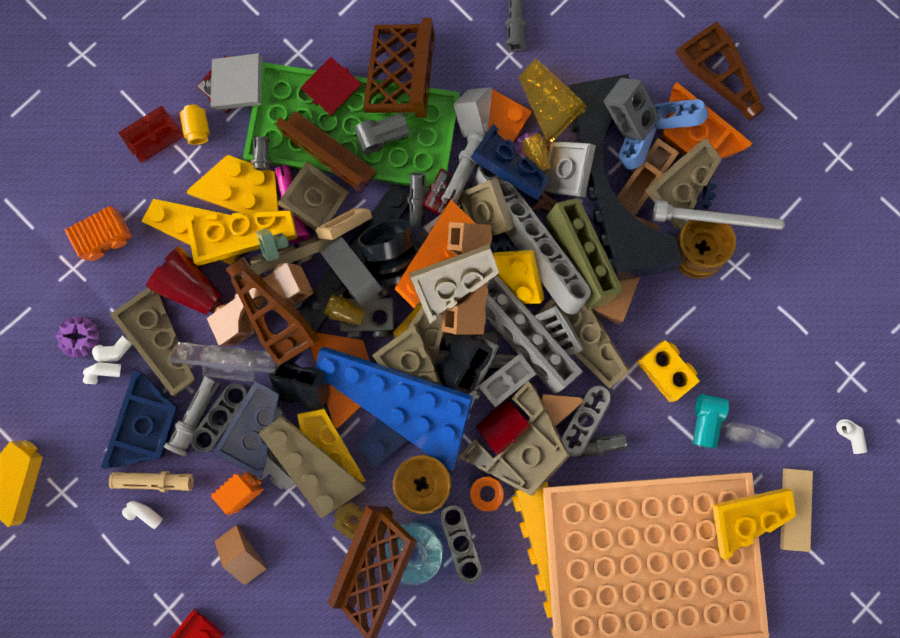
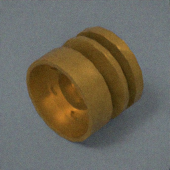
(716, 245)
(426, 499)

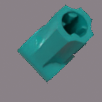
(710, 414)

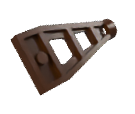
(704, 46)
(279, 345)

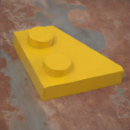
(520, 275)

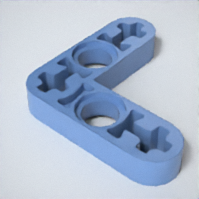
(687, 114)

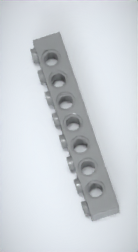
(524, 332)

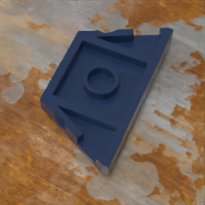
(141, 425)

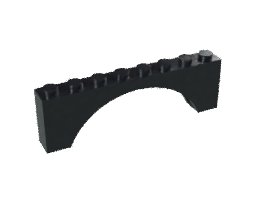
(629, 244)

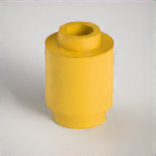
(194, 124)

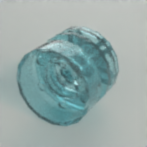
(428, 545)

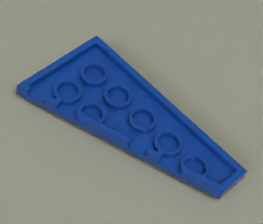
(415, 408)

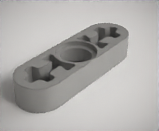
(601, 408)

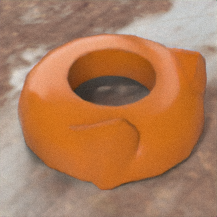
(475, 493)

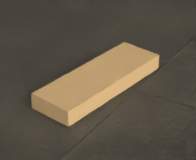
(797, 531)

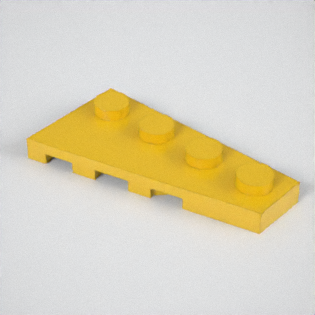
(170, 219)
(227, 236)

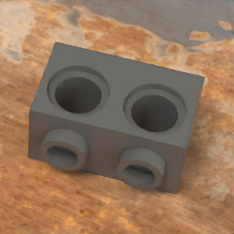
(631, 108)
(367, 324)

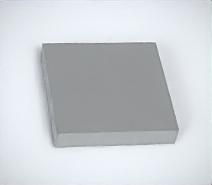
(236, 82)
(570, 168)

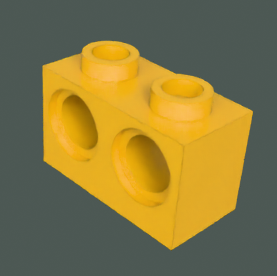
(663, 375)

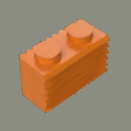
(99, 233)
(237, 492)

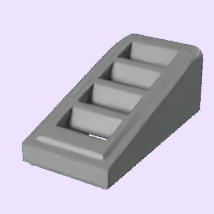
(542, 317)

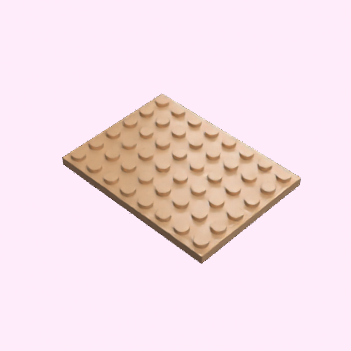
(650, 562)

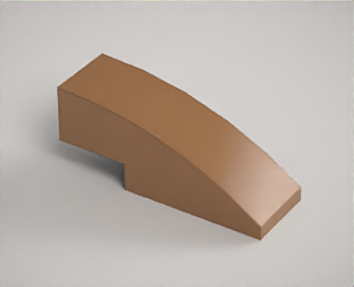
(655, 165)

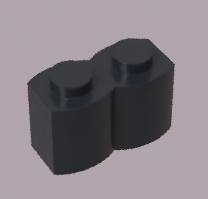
(464, 363)
(300, 385)

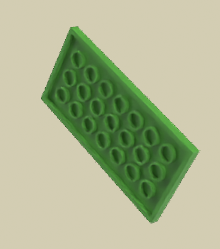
(423, 151)

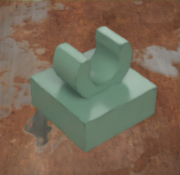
(270, 243)

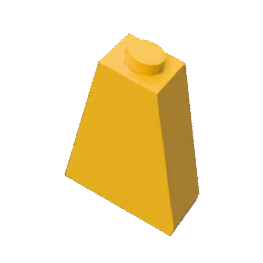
(17, 480)

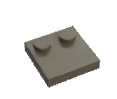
(313, 197)
(487, 206)

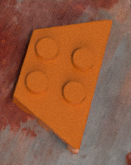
(717, 131)
(339, 404)

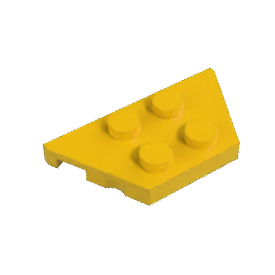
(238, 187)

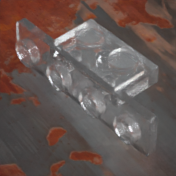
(224, 361)

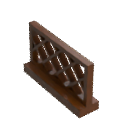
(420, 73)
(360, 566)

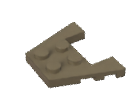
(534, 454)

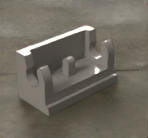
(507, 380)

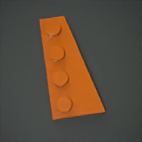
(432, 250)

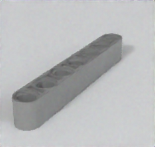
(554, 267)

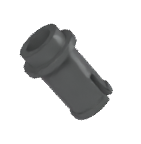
(261, 153)

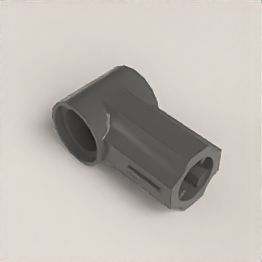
(375, 135)

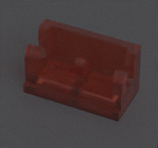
(151, 134)

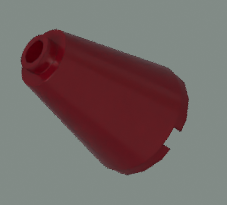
(185, 283)

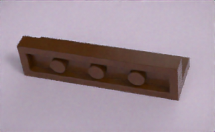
(327, 151)

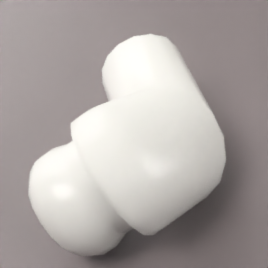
(111, 353)
(100, 369)
(854, 433)
(143, 512)

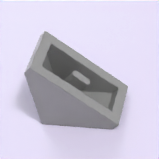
(474, 111)

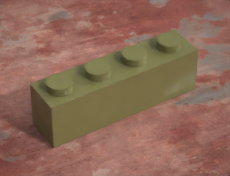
(582, 247)

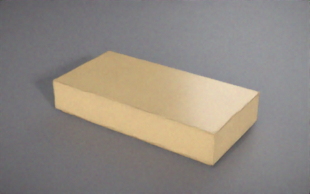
(343, 223)

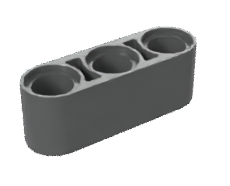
(351, 271)
(210, 423)
(464, 555)

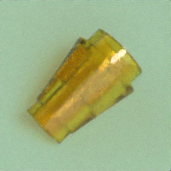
(536, 150)
(344, 310)

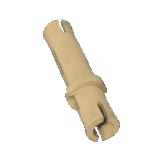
(158, 481)

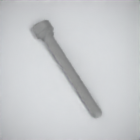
(665, 211)

